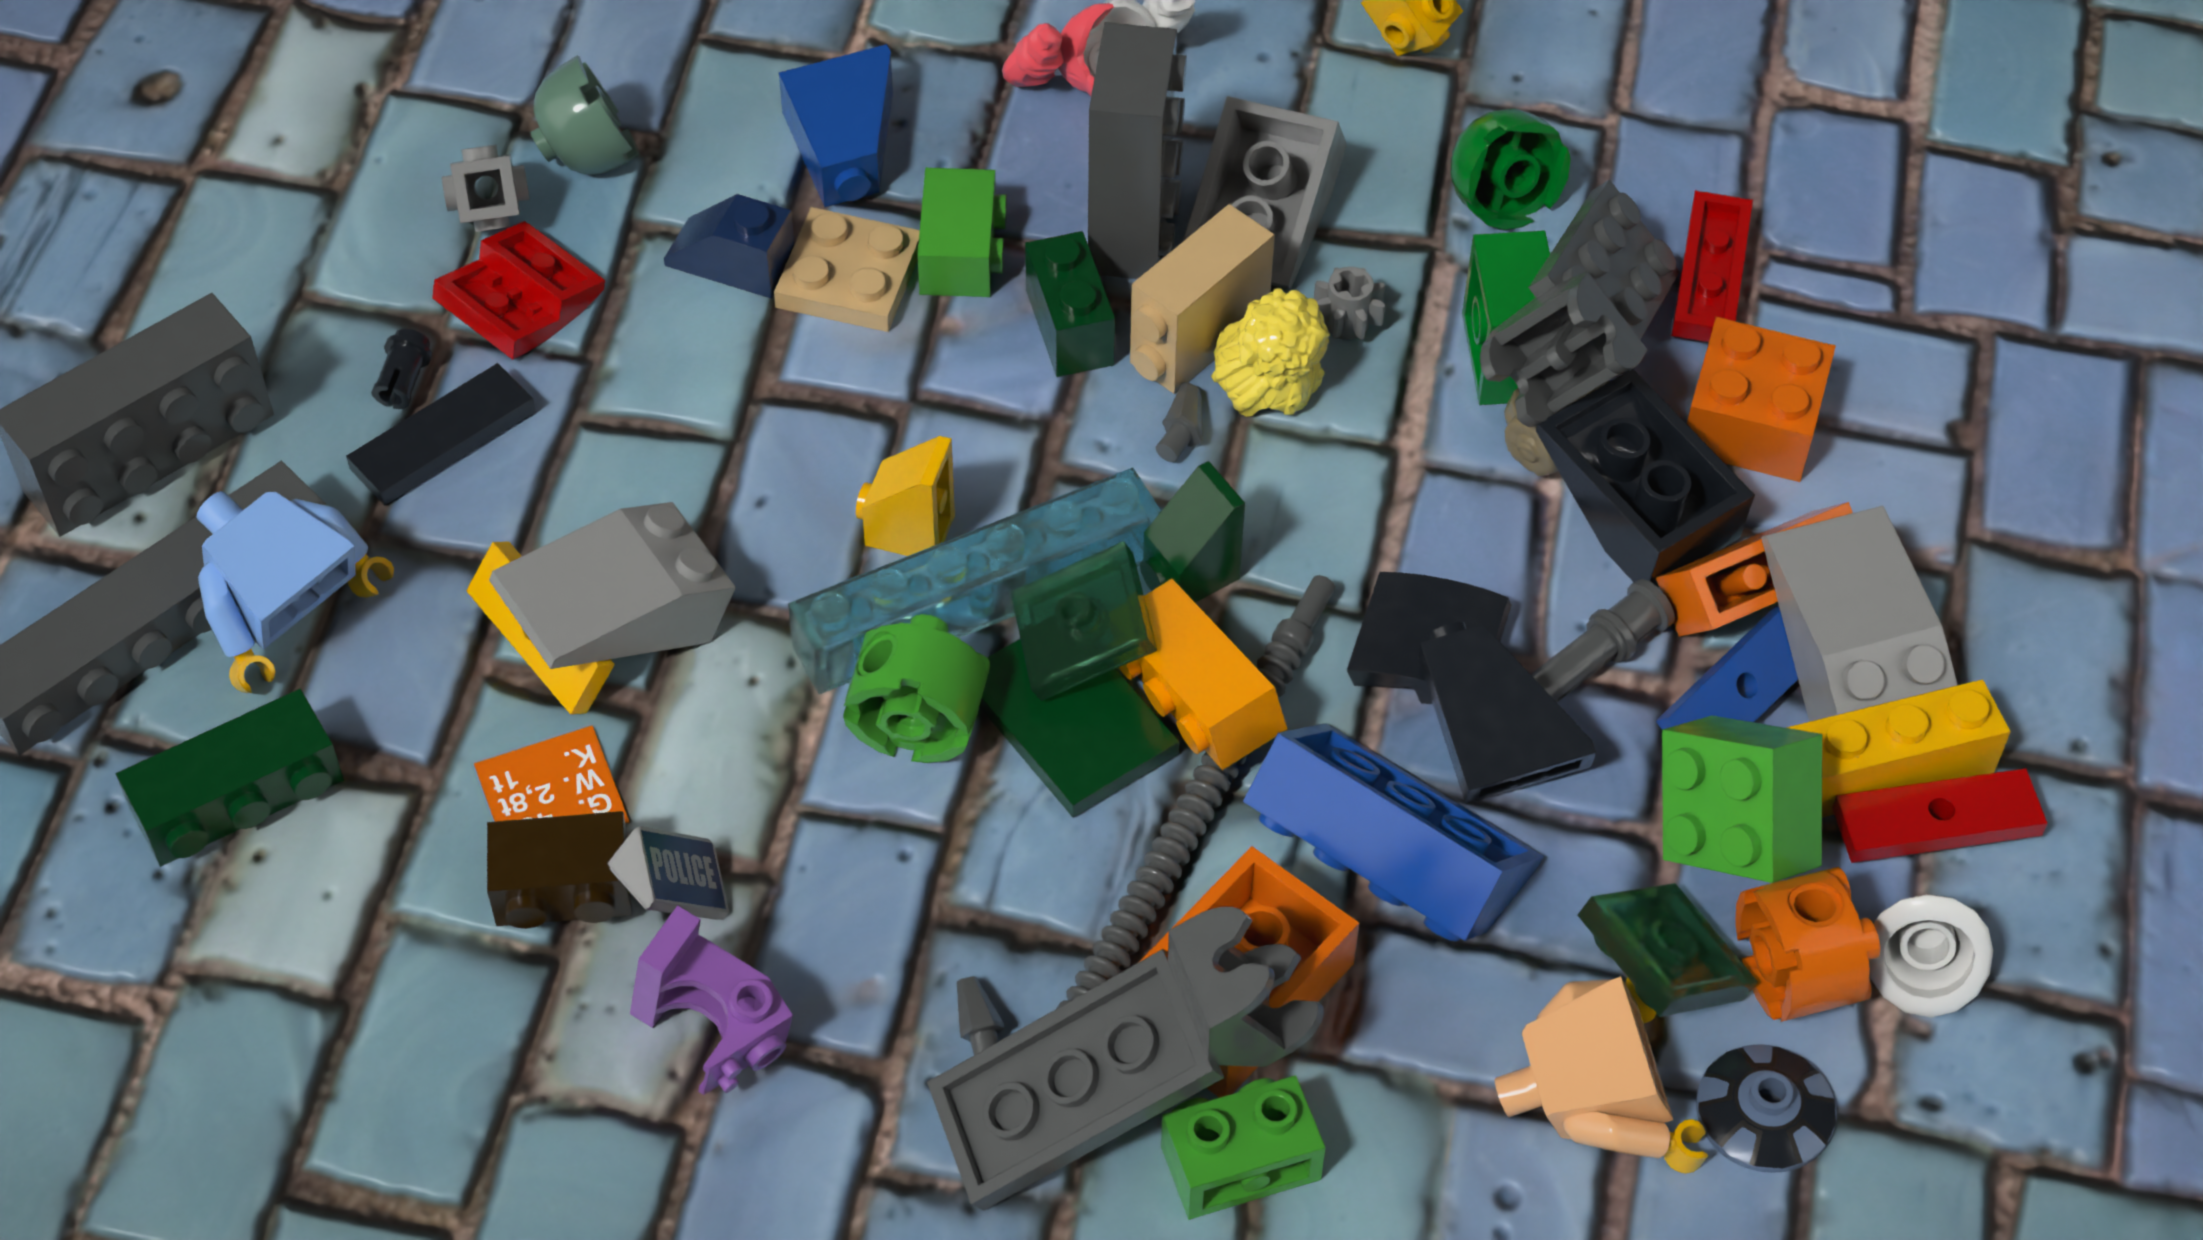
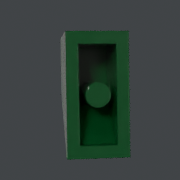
(1196, 536)

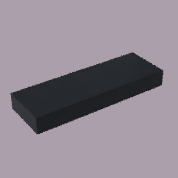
(440, 434)

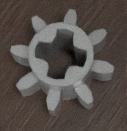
(1350, 302)

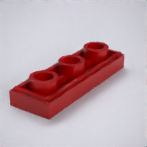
(1939, 815)

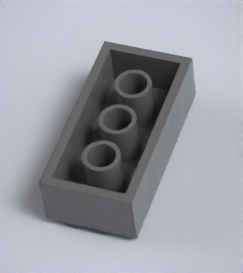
(1134, 148)
(135, 414)

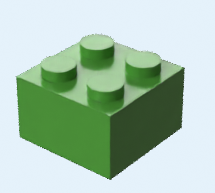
(1742, 798)

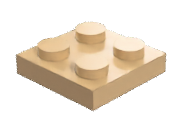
(848, 269)

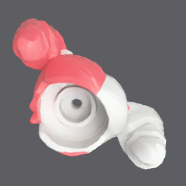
(1076, 50)

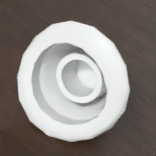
(1931, 955)

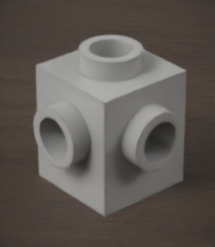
(485, 212)

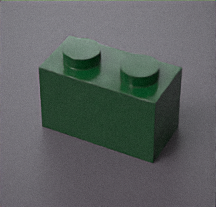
(1070, 304)

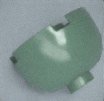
(580, 122)

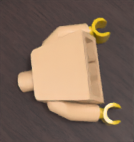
(1599, 1075)

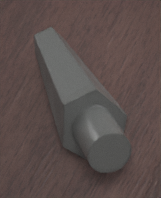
(1182, 423)
(977, 1015)

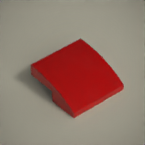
(518, 289)

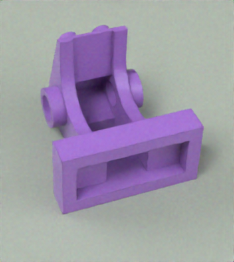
(693, 973)

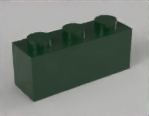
(230, 777)

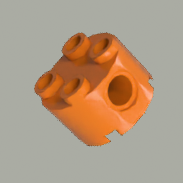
(1806, 944)

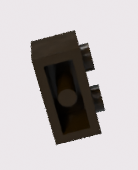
(555, 869)

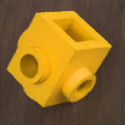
(1413, 23)

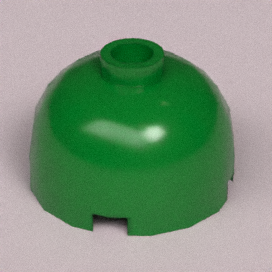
(1509, 167)

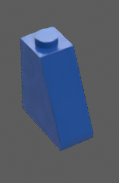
(841, 121)

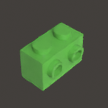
(1242, 1146)

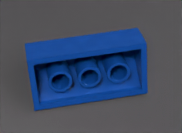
(1390, 830)

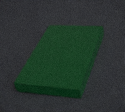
(1081, 739)

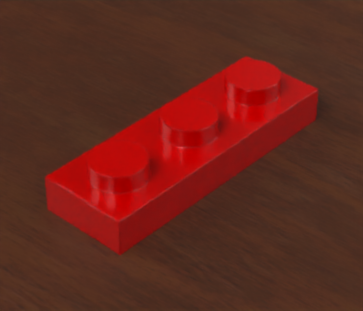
(1711, 264)

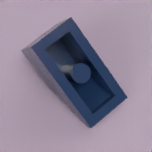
(736, 244)

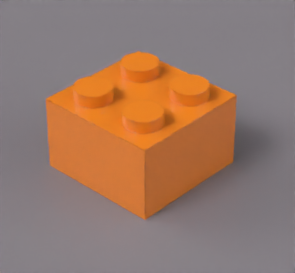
(1760, 397)

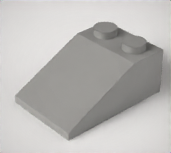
(1275, 171)
(617, 588)
(1856, 614)

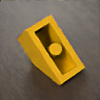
(910, 499)

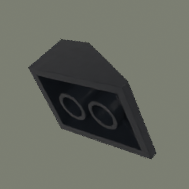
(1644, 479)

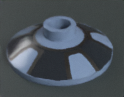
(1761, 1132)

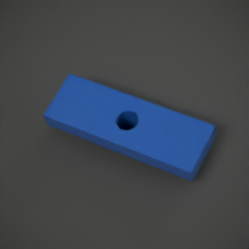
(1743, 680)

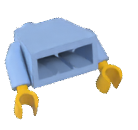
(273, 569)

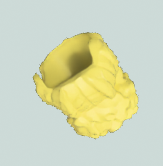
(1272, 354)

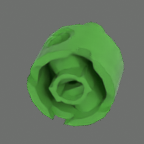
(915, 690)

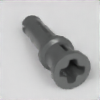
(1608, 638)

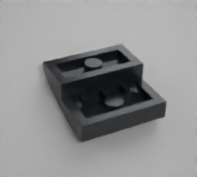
(1402, 616)

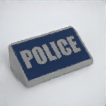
(671, 871)

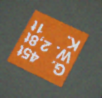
(550, 779)

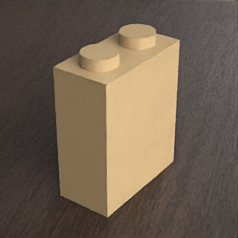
(1196, 294)

